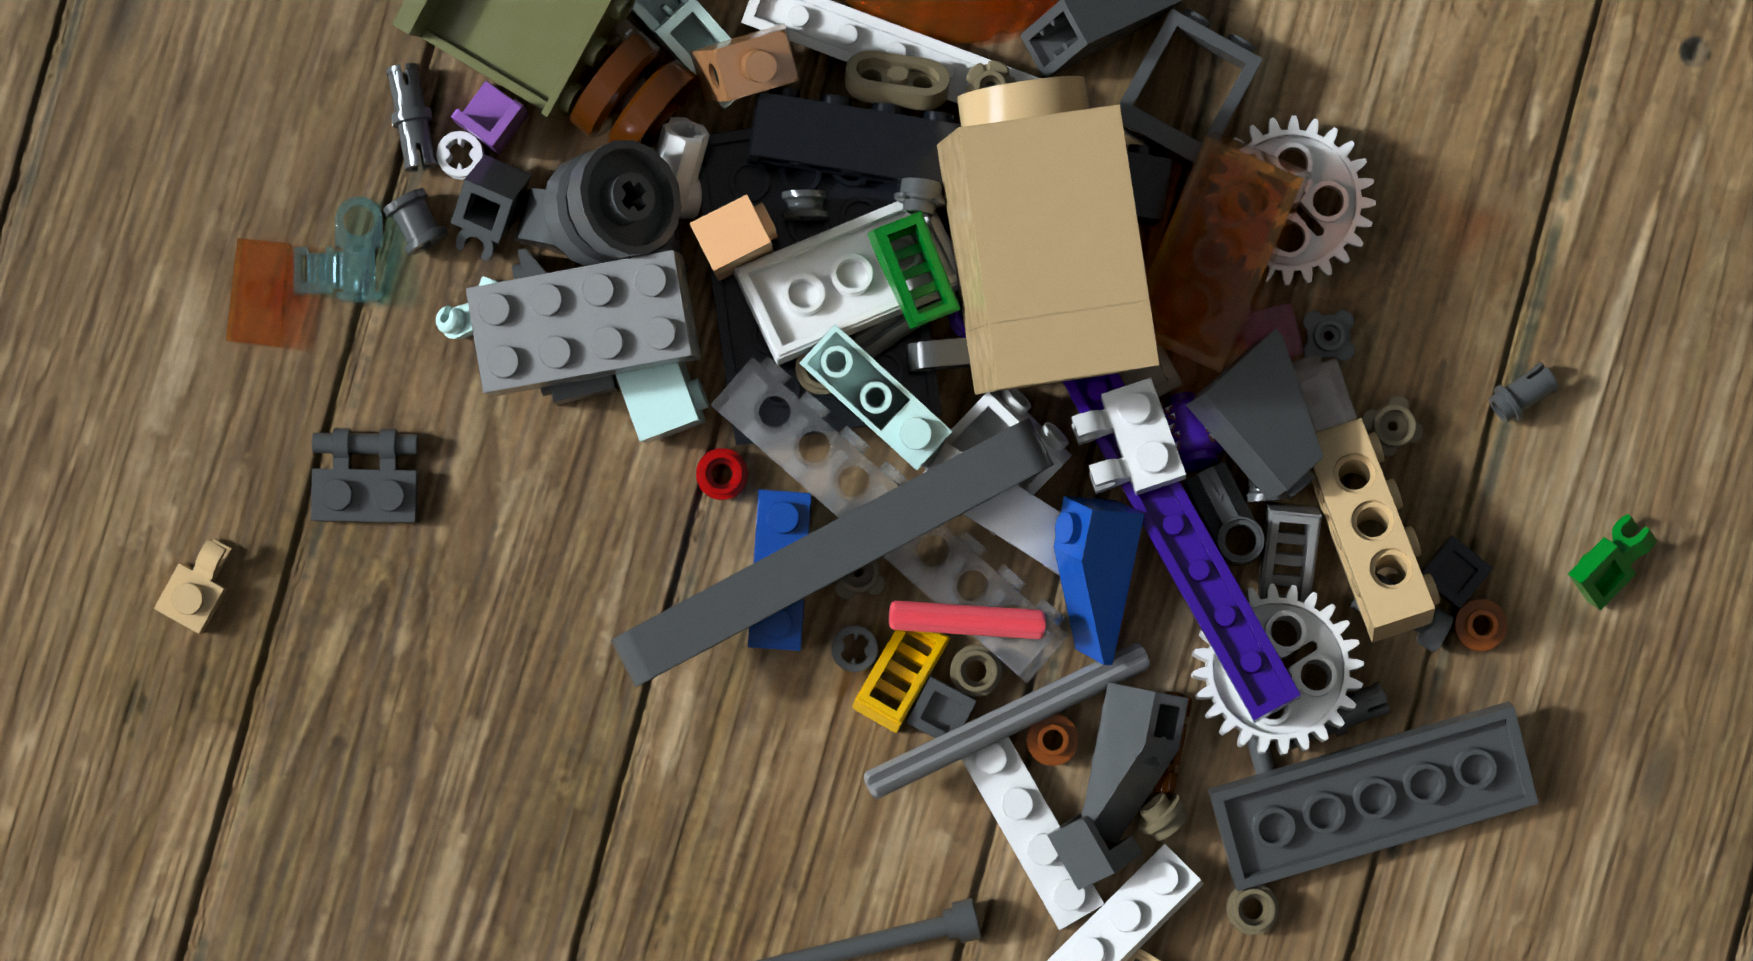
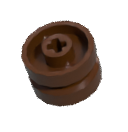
(632, 95)

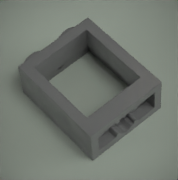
(1158, 134)

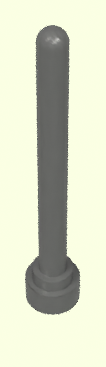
(955, 923)

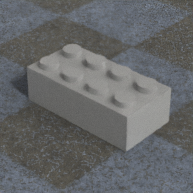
(583, 323)

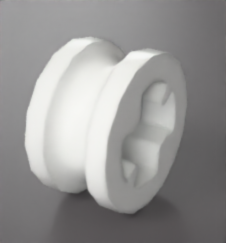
(444, 156)

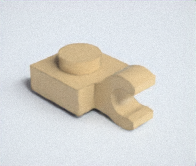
(193, 592)

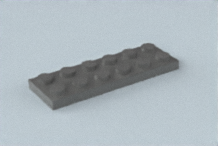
(1373, 796)

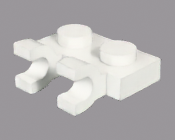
(1142, 437)

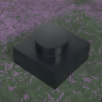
(1456, 571)

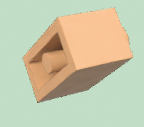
(734, 235)

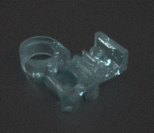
(346, 269)

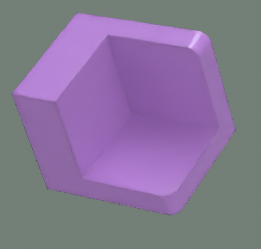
(491, 117)

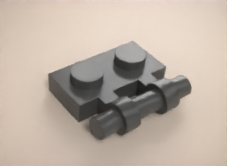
(365, 494)

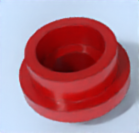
(707, 465)

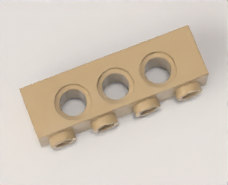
(1384, 607)

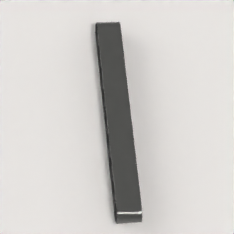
(832, 552)

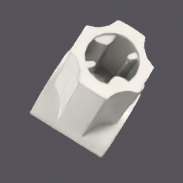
(683, 148)

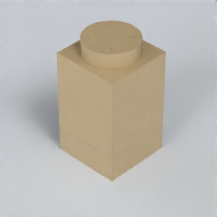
(1045, 236)

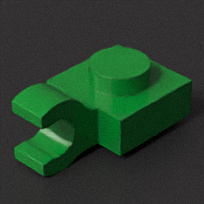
(1608, 564)

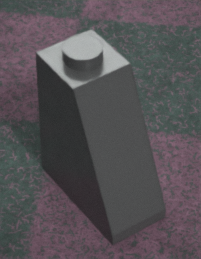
(1084, 27)
(1262, 418)

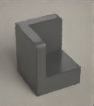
(1087, 854)

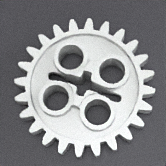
(1329, 169)
(1315, 706)

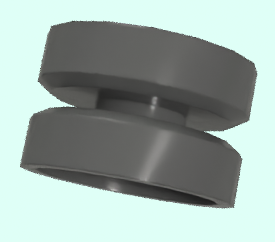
(612, 203)

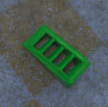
(888, 259)

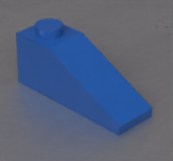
(1095, 564)

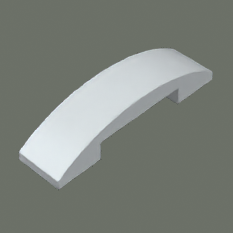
(1013, 517)

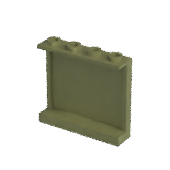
(524, 45)

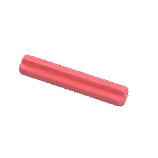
(967, 619)

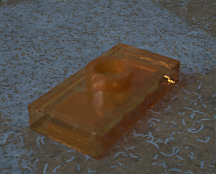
(258, 292)

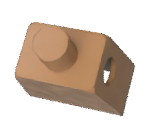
(745, 65)

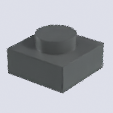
(940, 708)

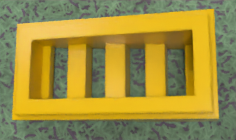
(877, 710)

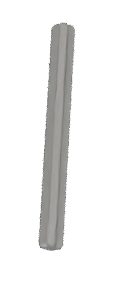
(1004, 721)

